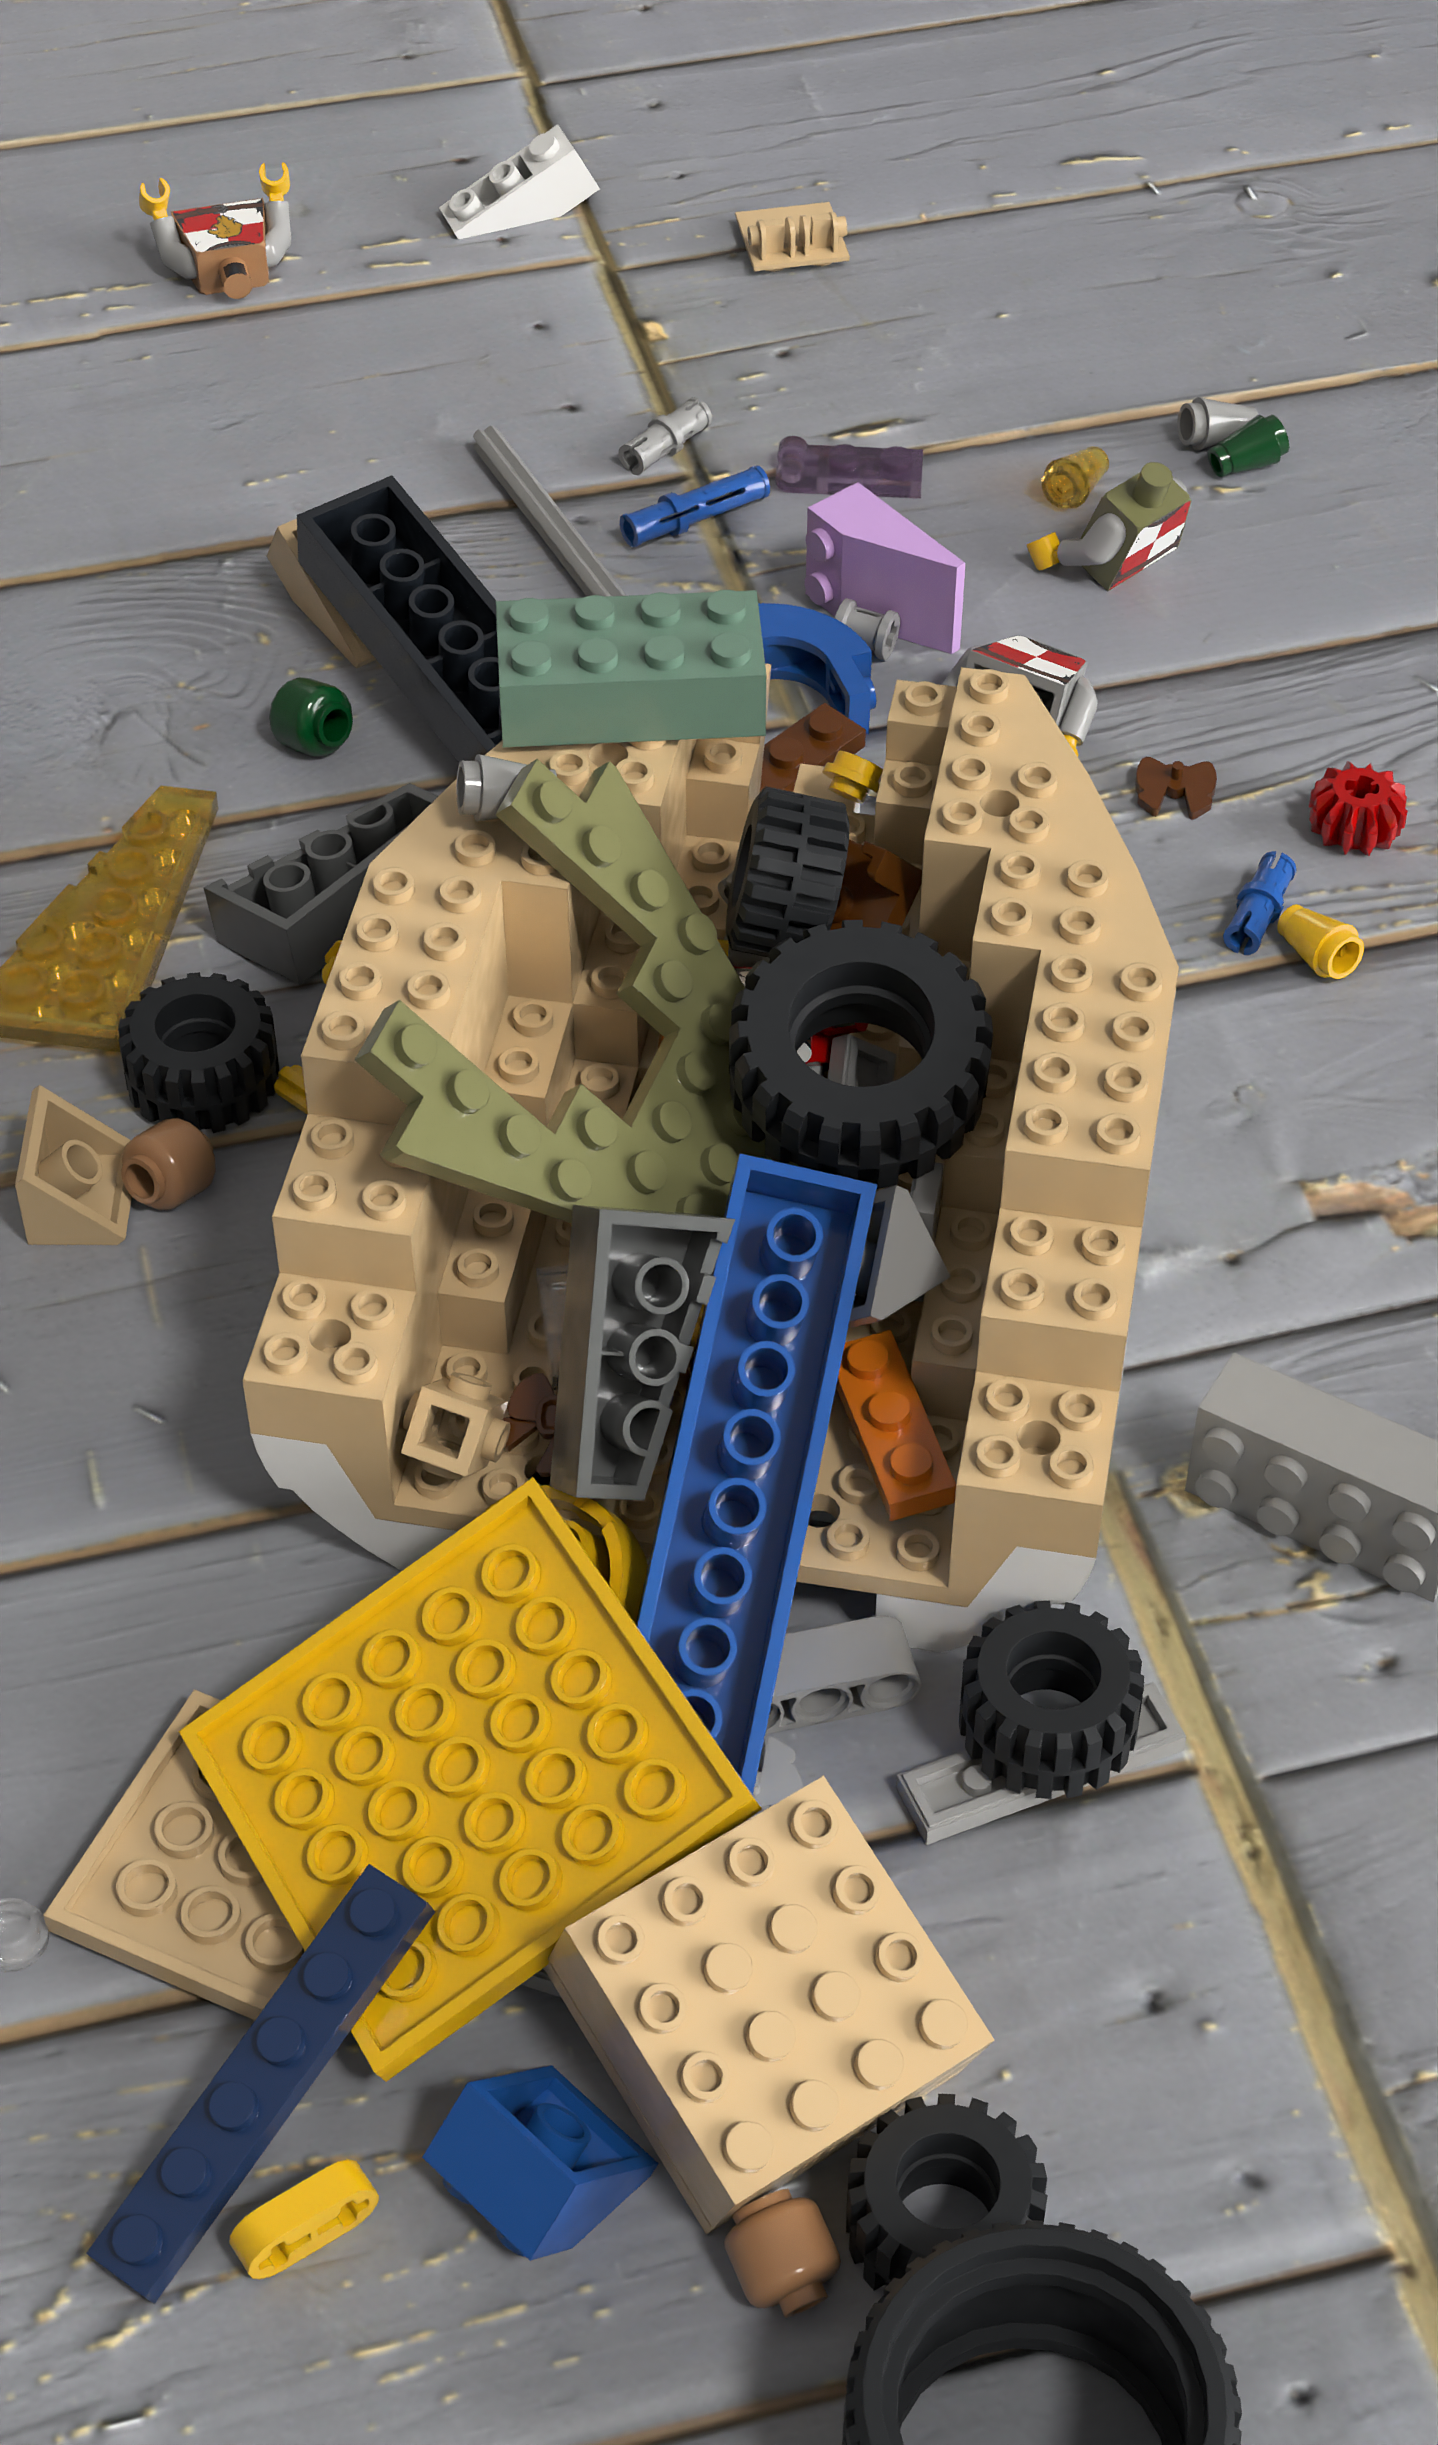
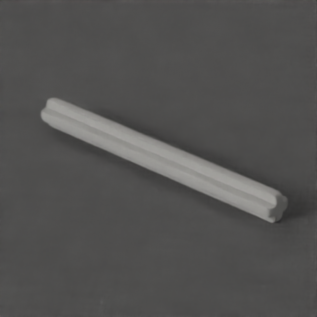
(544, 514)

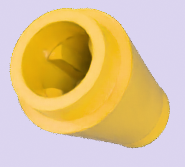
(1323, 942)

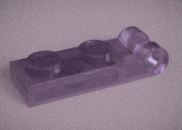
(833, 468)

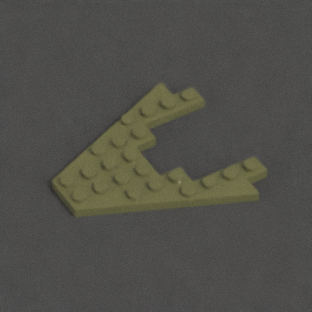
(681, 1126)

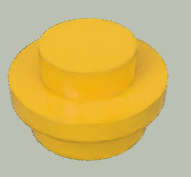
(853, 776)

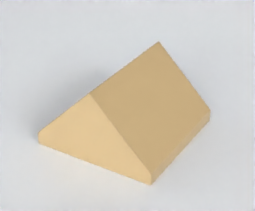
(70, 1176)

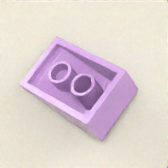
(884, 564)

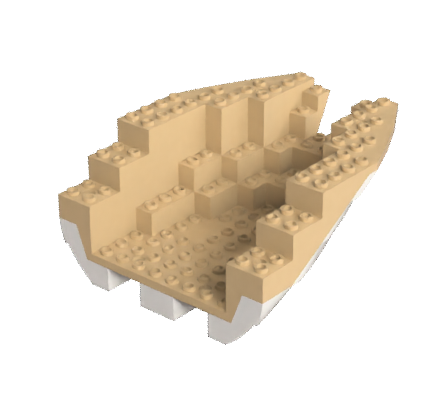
(1038, 1213)

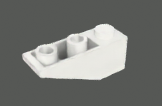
(525, 189)

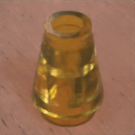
(1073, 477)

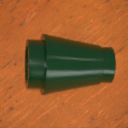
(1250, 447)

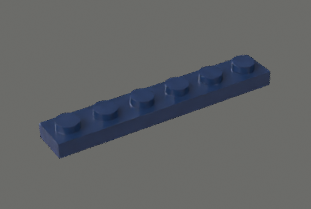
(260, 2083)

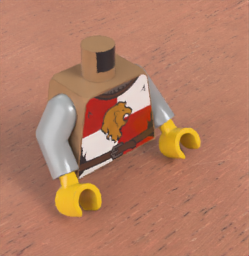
(226, 243)

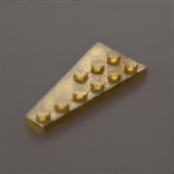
(110, 931)

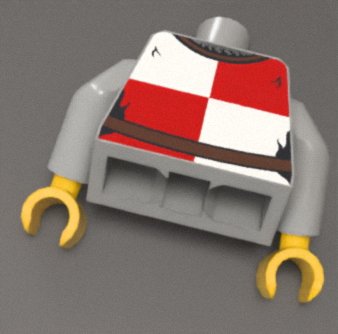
(1051, 672)

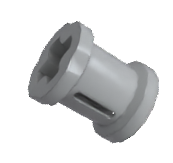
(876, 629)

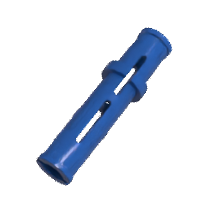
(655, 519)

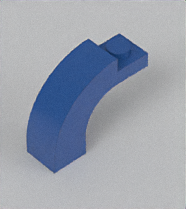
(820, 654)

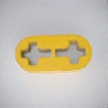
(303, 2219)

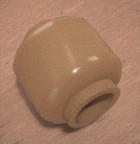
(168, 1164)
(782, 2252)

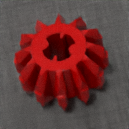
(1358, 808)

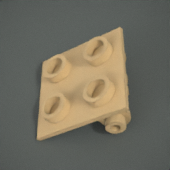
(793, 236)

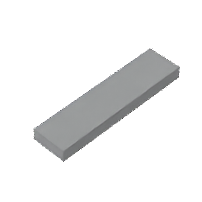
(958, 1796)

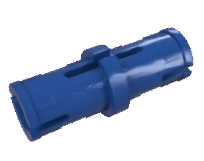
(1259, 903)

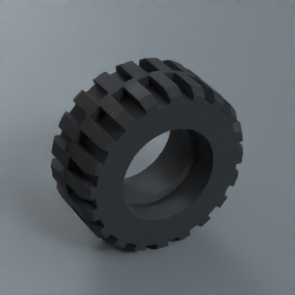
(873, 980)

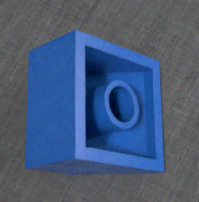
(536, 2159)

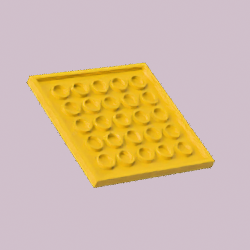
(481, 1744)

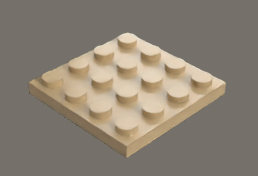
(177, 1888)

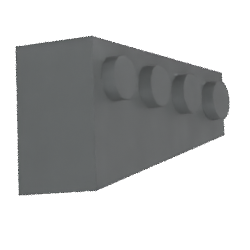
(301, 904)
(625, 1340)

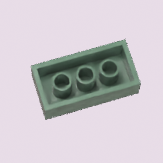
(631, 668)

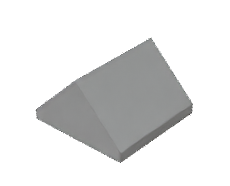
(896, 1260)

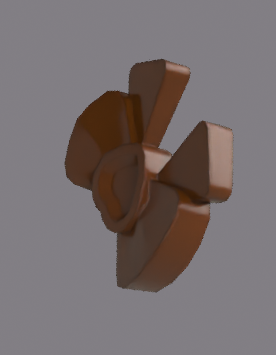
(1175, 780)
(533, 1409)

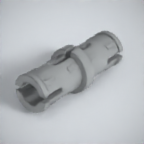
(665, 435)

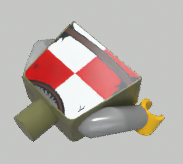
(1127, 530)

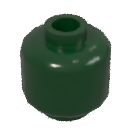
(311, 717)

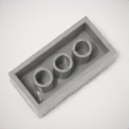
(1319, 1473)

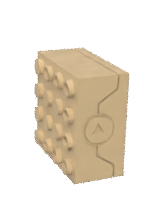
(765, 2002)

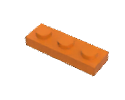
(893, 1427)

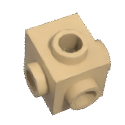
(434, 1432)

